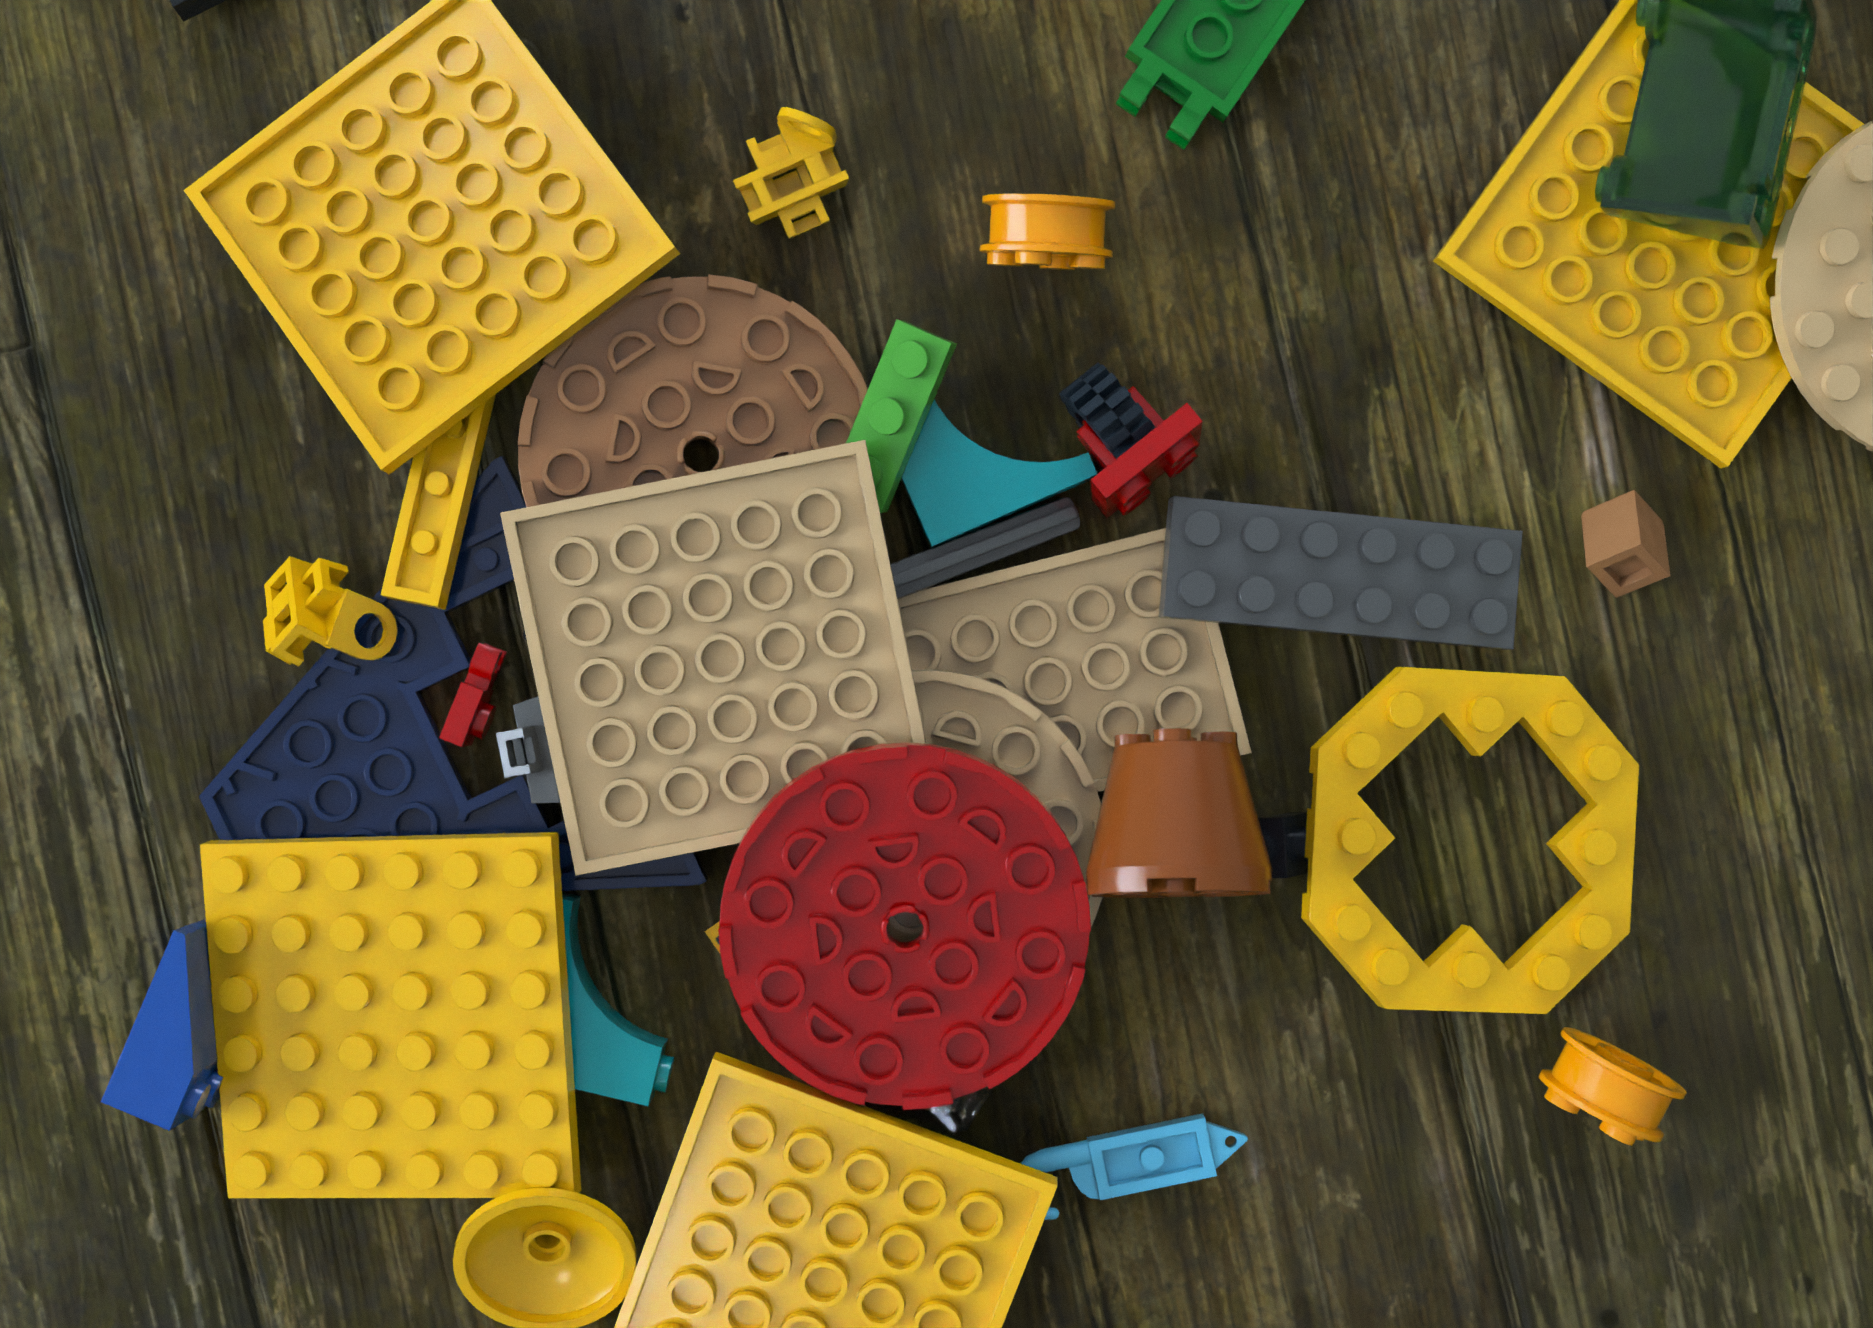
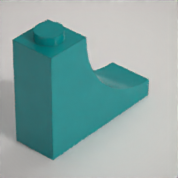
(966, 487)
(607, 1049)

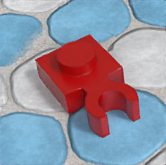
(471, 711)

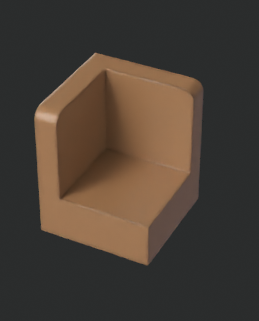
(1625, 544)

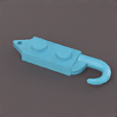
(1140, 1157)

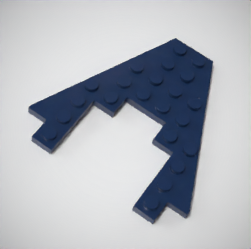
(362, 752)

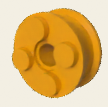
(1047, 231)
(1611, 1087)

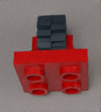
(1128, 439)

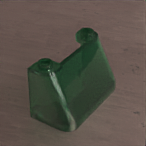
(1713, 117)

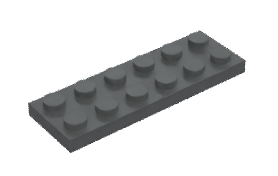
(1340, 573)

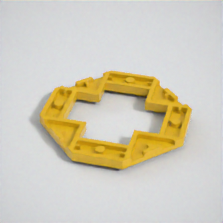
(1592, 845)

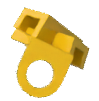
(801, 143)
(320, 611)

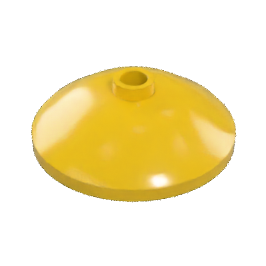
(544, 1259)

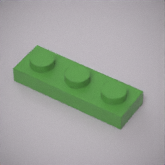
(900, 402)

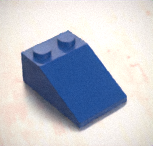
(171, 1052)

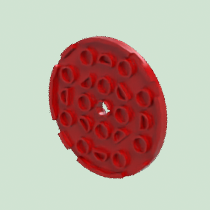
(885, 838)

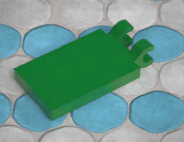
(1203, 56)

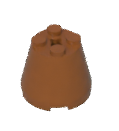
(1177, 821)

